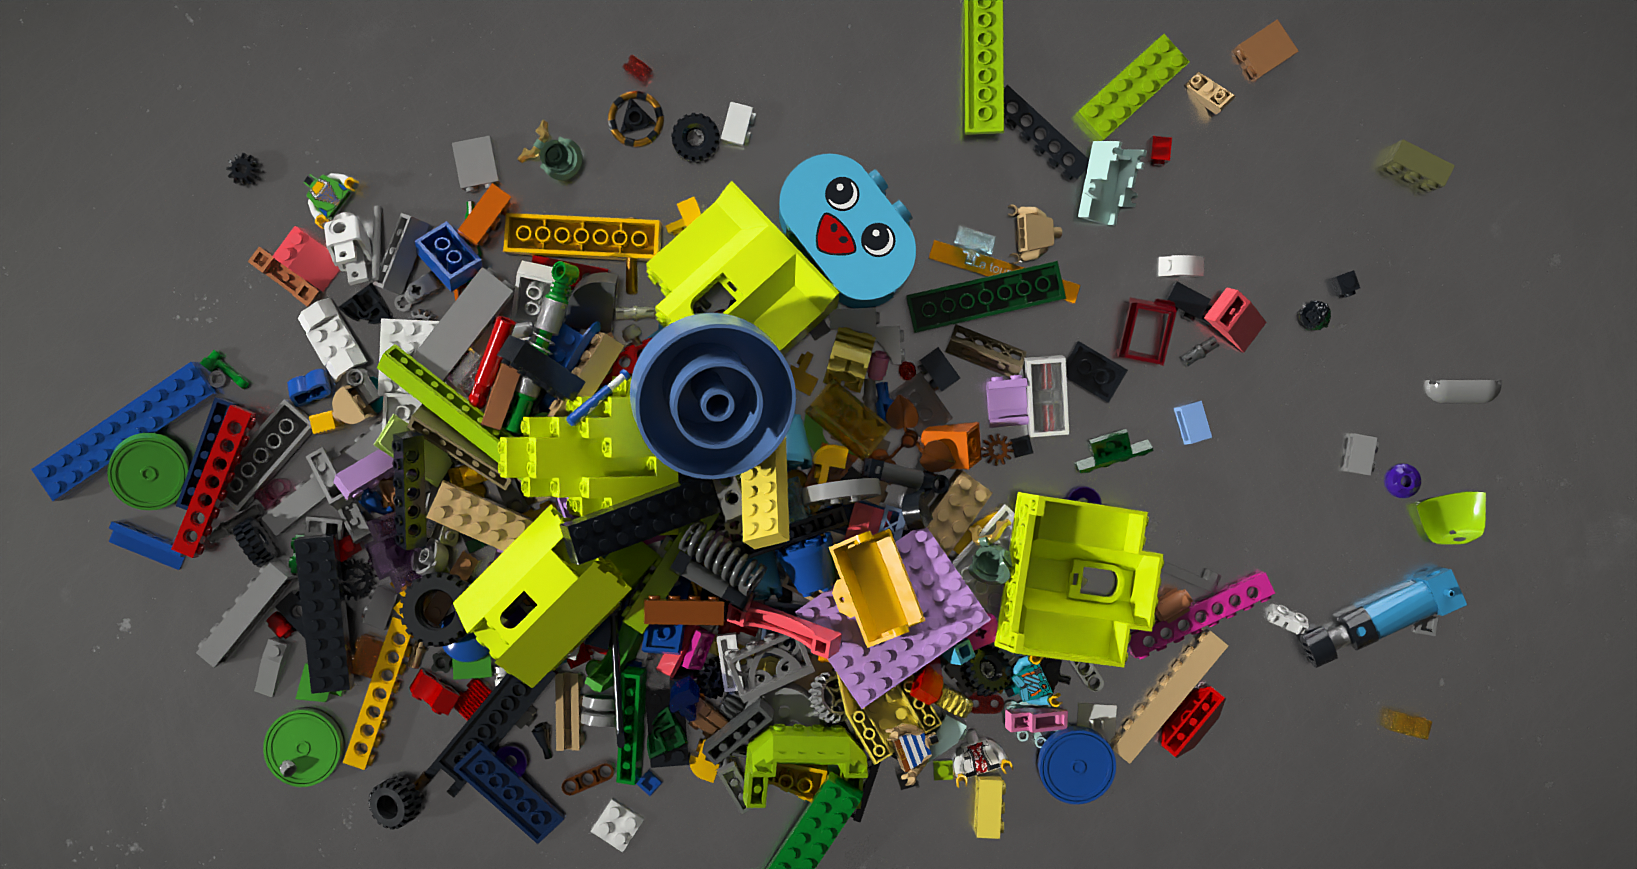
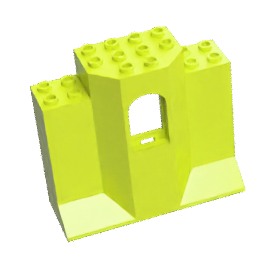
(741, 246)
(1042, 606)

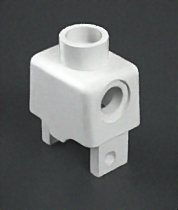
(341, 238)

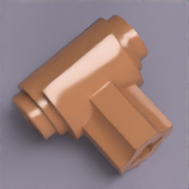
(1173, 605)

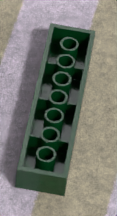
(986, 297)

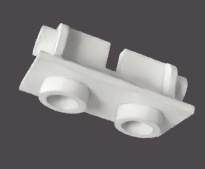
(1296, 621)

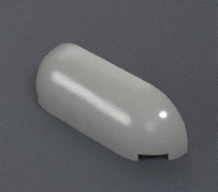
(1463, 390)

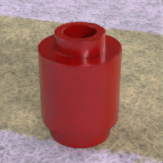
(280, 625)

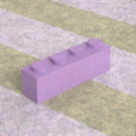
(364, 474)

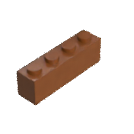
(683, 611)

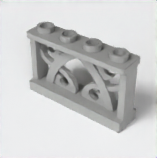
(757, 688)

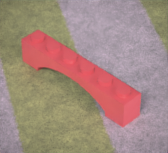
(819, 639)

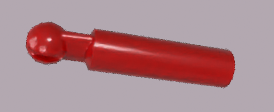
(490, 362)

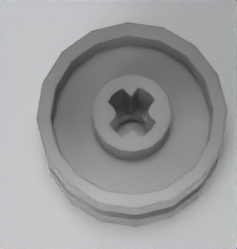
(602, 710)

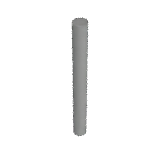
(376, 243)

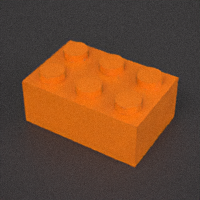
(485, 216)

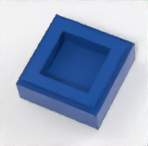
(649, 782)

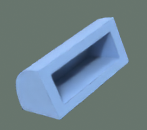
(1193, 422)

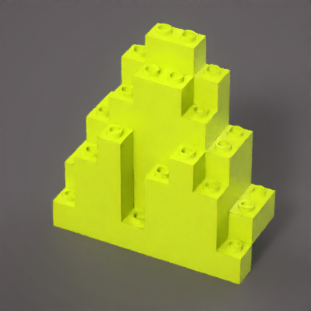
(590, 463)

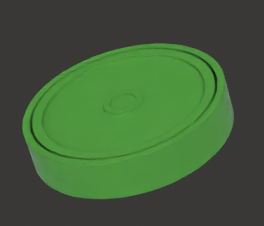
(147, 471)
(309, 741)

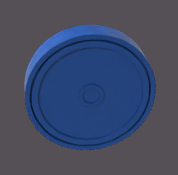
(1076, 765)

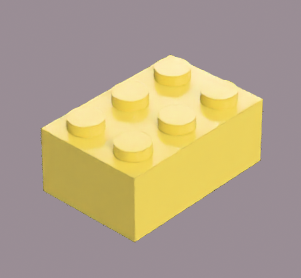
(989, 806)

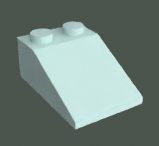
(947, 733)

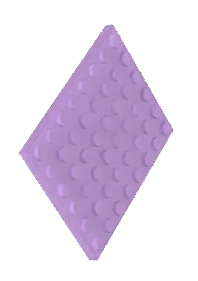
(947, 607)

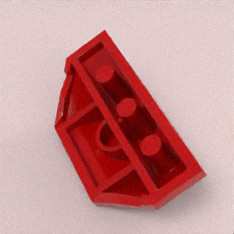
(1191, 720)

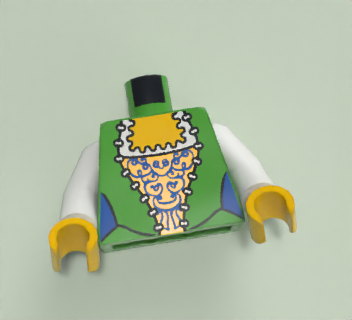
(328, 195)

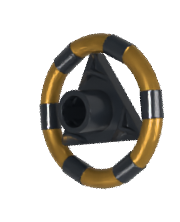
(635, 118)

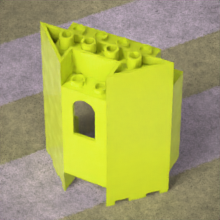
(567, 595)

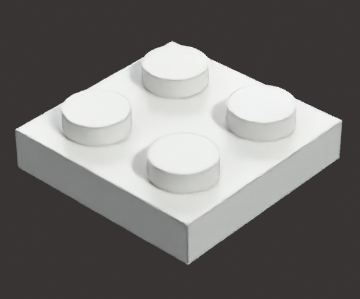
(617, 825)

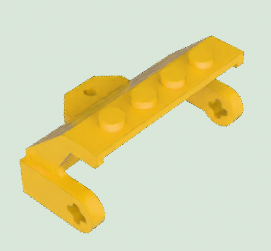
(875, 587)

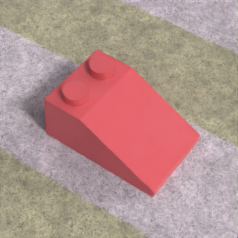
(307, 258)

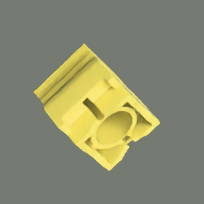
(850, 358)

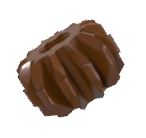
(990, 451)

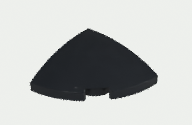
(366, 305)

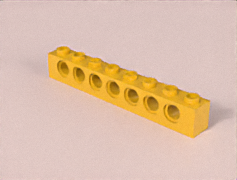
(354, 755)

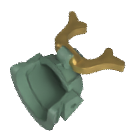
(559, 157)
(991, 561)

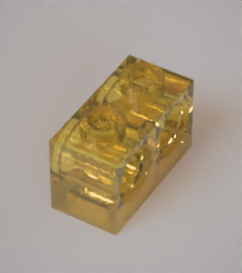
(1408, 724)

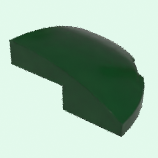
(666, 734)

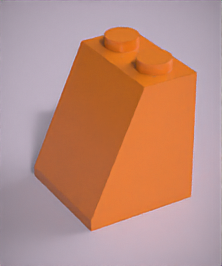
(961, 439)

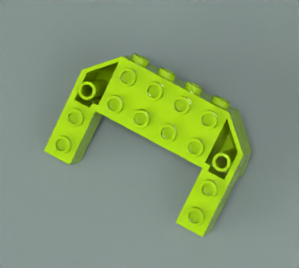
(800, 746)

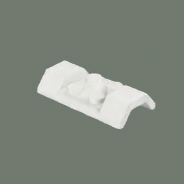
(331, 338)

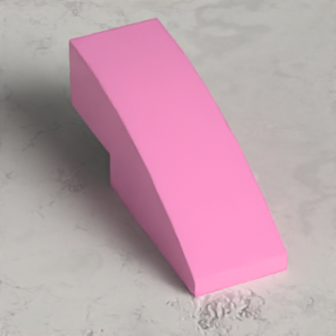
(1035, 719)

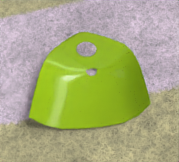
(1458, 512)

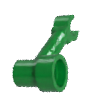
(214, 361)

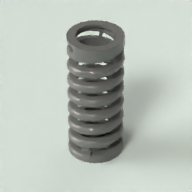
(690, 544)

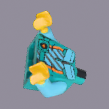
(1031, 683)

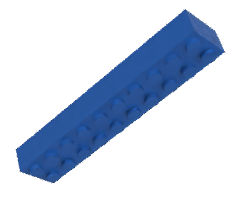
(148, 413)

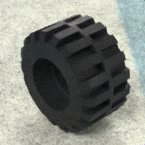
(384, 807)

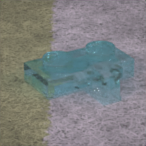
(974, 243)

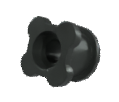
(438, 666)

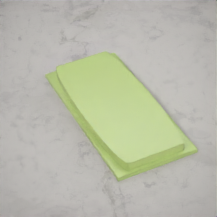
(436, 460)

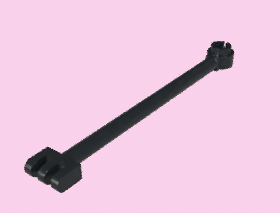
(617, 677)

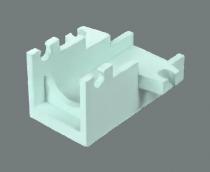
(1108, 181)

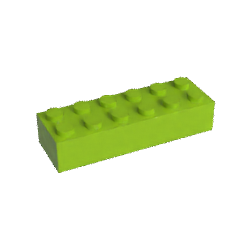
(1132, 88)

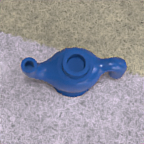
(371, 503)

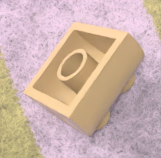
(350, 407)

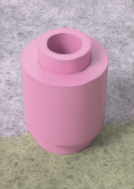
(878, 365)

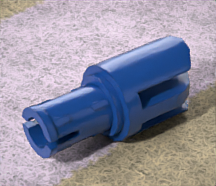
(883, 401)

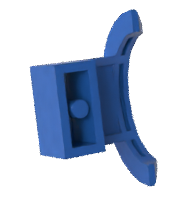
(571, 344)

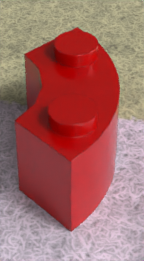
(432, 691)

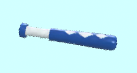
(589, 405)

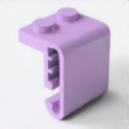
(1007, 401)

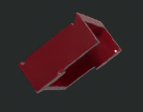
(1158, 305)

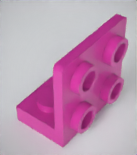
(698, 649)

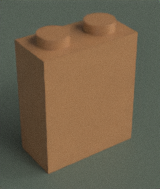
(1266, 50)

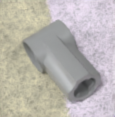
(364, 387)

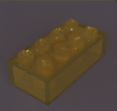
(848, 419)

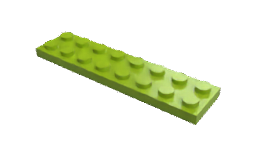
(984, 66)

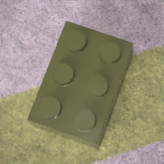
(1418, 165)

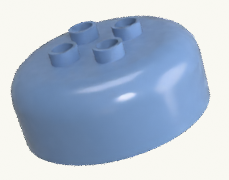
(712, 395)

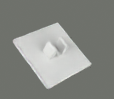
(1099, 718)

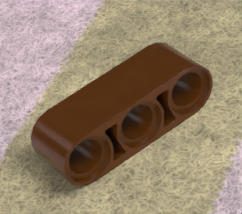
(595, 771)

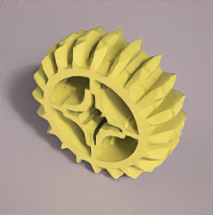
(955, 702)

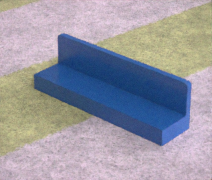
(145, 544)

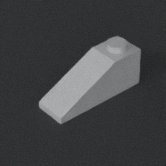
(272, 665)

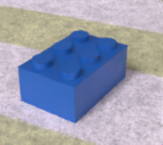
(448, 256)

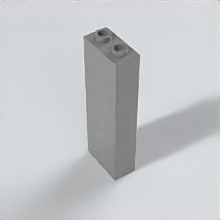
(464, 323)

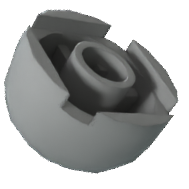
(430, 560)

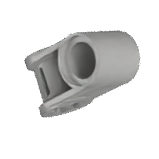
(425, 286)

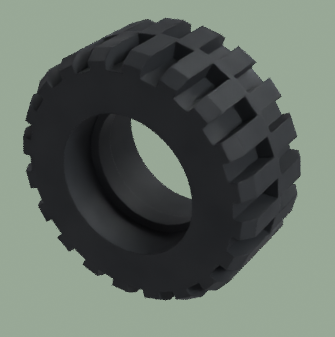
(414, 615)

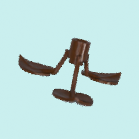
(904, 415)

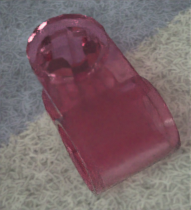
(270, 494)

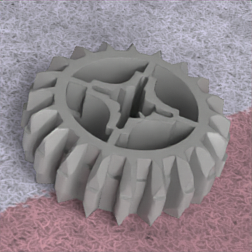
(826, 698)

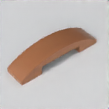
(284, 277)

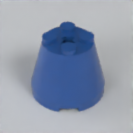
(809, 564)

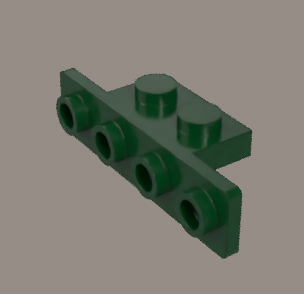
(1112, 449)

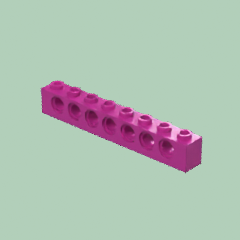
(1263, 593)

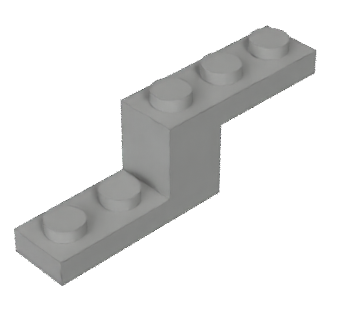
(348, 509)

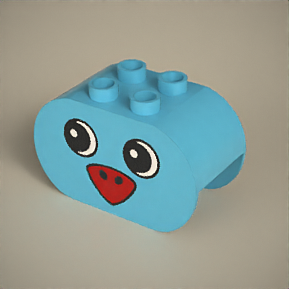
(848, 228)

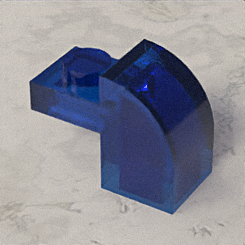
(683, 698)

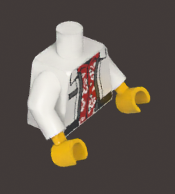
(978, 757)

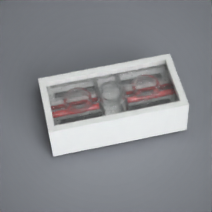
(1047, 396)

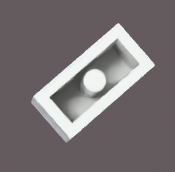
(737, 124)

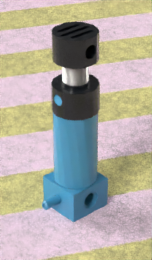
(1431, 594)

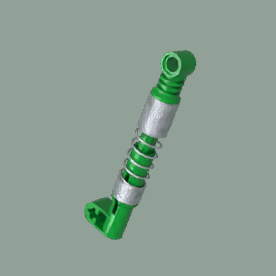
(548, 322)

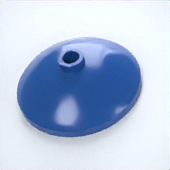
(467, 649)

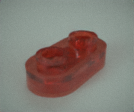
(984, 705)

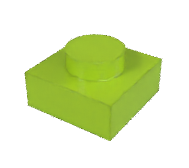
(943, 769)

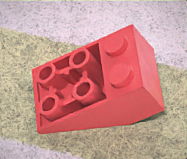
(1236, 318)

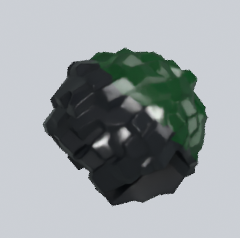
(1316, 315)

